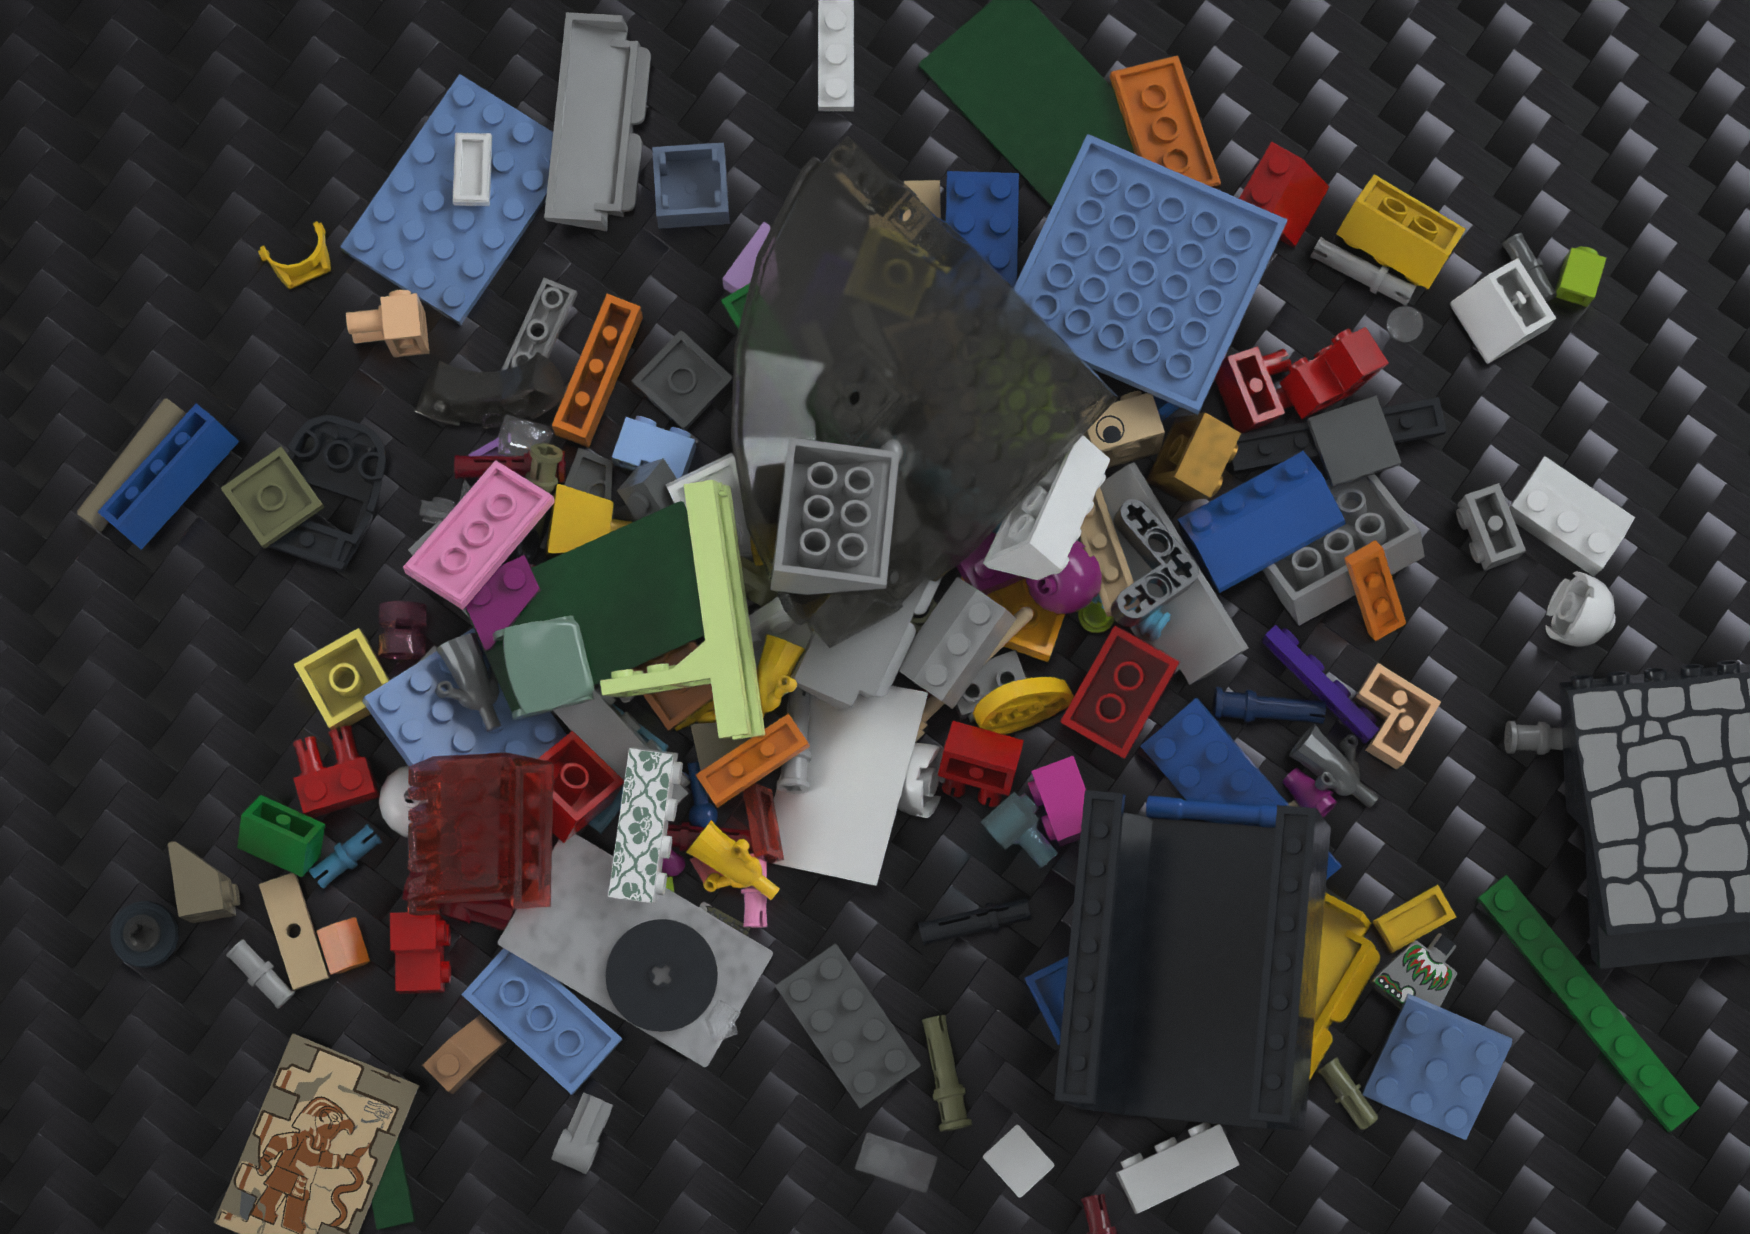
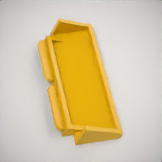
(1344, 970)

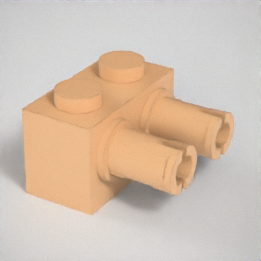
(397, 320)

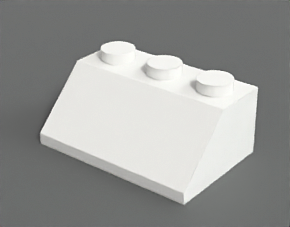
(1570, 516)

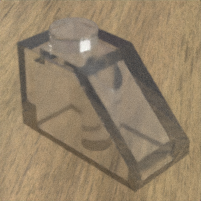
(896, 1162)

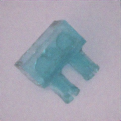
(1016, 823)

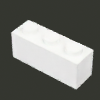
(1176, 1166)

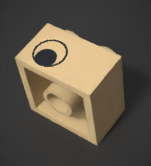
(1128, 429)

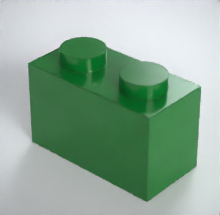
(281, 835)

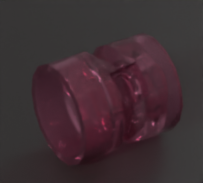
(402, 643)

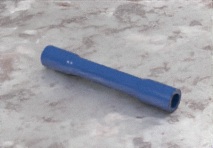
(1179, 809)

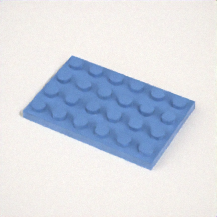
(443, 249)

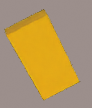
(1414, 919)

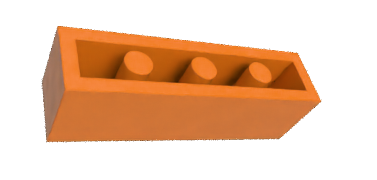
(597, 370)

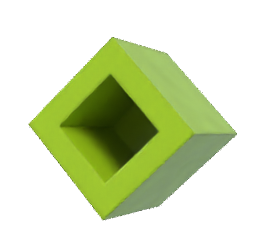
(1580, 275)

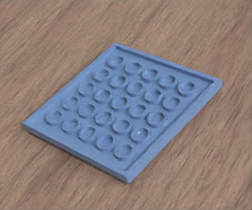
(1147, 271)

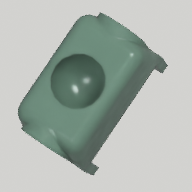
(546, 665)

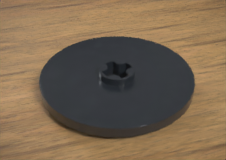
(691, 974)

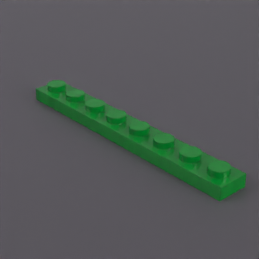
(1587, 1003)

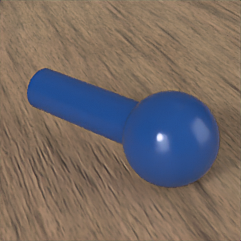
(702, 811)

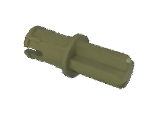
(1348, 1094)

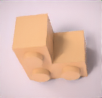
(1404, 712)

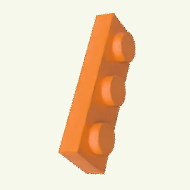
(1375, 590)
(752, 760)

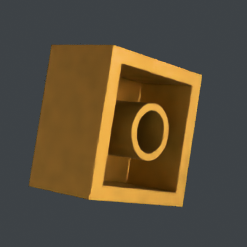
(1194, 457)

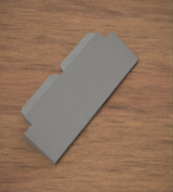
(596, 106)
(1199, 626)
(866, 660)

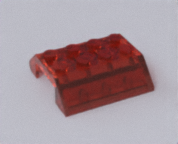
(480, 831)

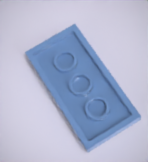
(542, 1019)

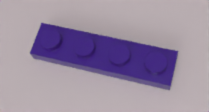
(1310, 673)

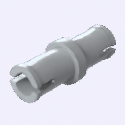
(260, 973)

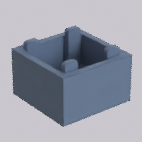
(691, 185)

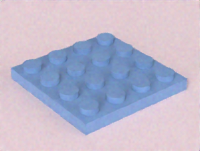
(431, 726)

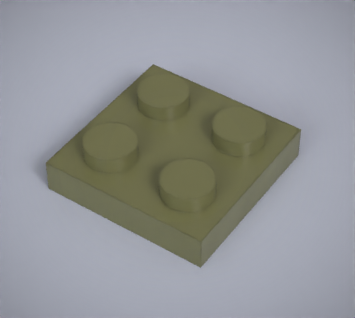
(272, 497)

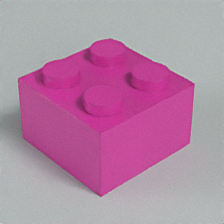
(1062, 793)

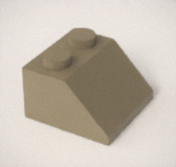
(200, 888)

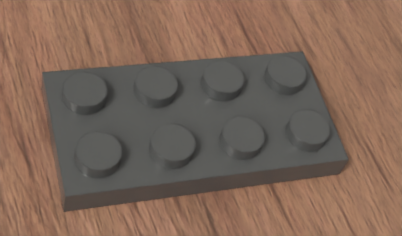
(847, 1026)

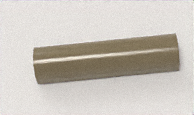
(146, 440)

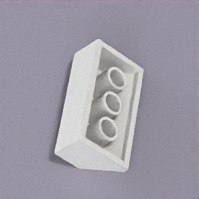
(1048, 520)

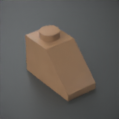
(464, 1053)

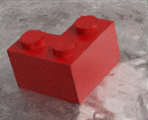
(1334, 372)
(420, 952)

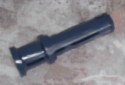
(1250, 706)

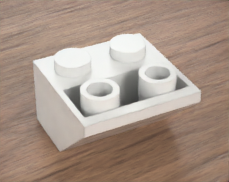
(1503, 311)

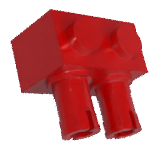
(1248, 388)
(979, 760)
(338, 786)

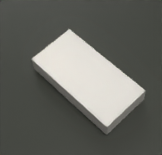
(472, 169)

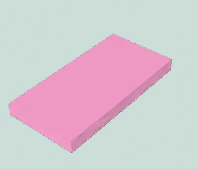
(479, 534)

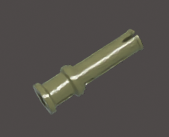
(543, 472)
(948, 1090)

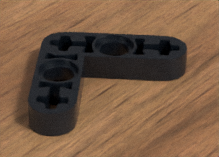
(1161, 574)

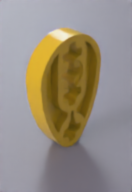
(1022, 704)

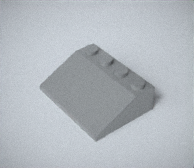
(834, 518)
(1317, 574)

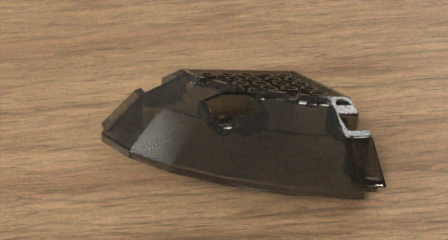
(940, 364)

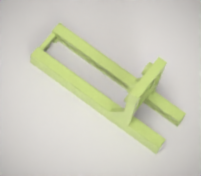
(727, 653)

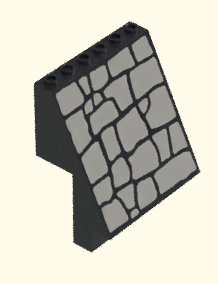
(1663, 809)

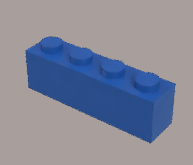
(168, 476)

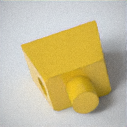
(578, 520)

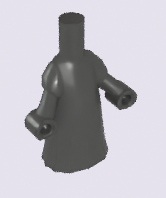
(476, 685)
(1331, 766)

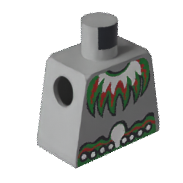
(1418, 973)

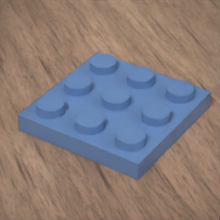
(1437, 1066)

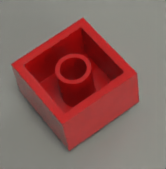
(581, 785)

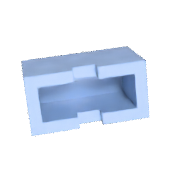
(644, 443)

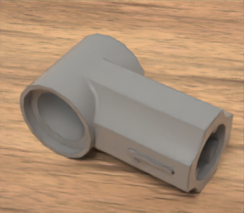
(580, 1141)

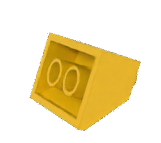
(1400, 232)

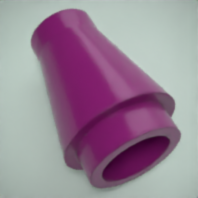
(1306, 794)

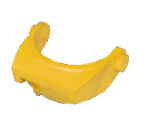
(308, 269)

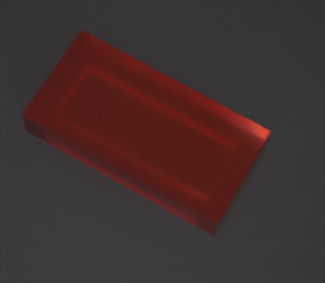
(763, 823)

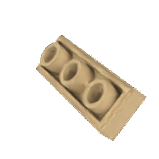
(286, 909)

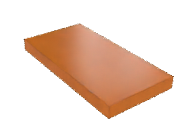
(1164, 119)

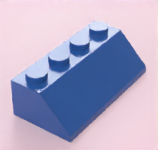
(1261, 522)

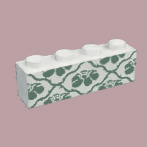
(644, 825)

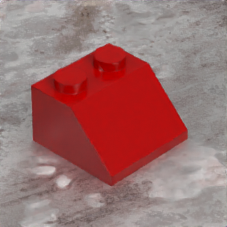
(1286, 188)

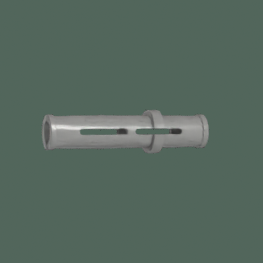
(1355, 267)

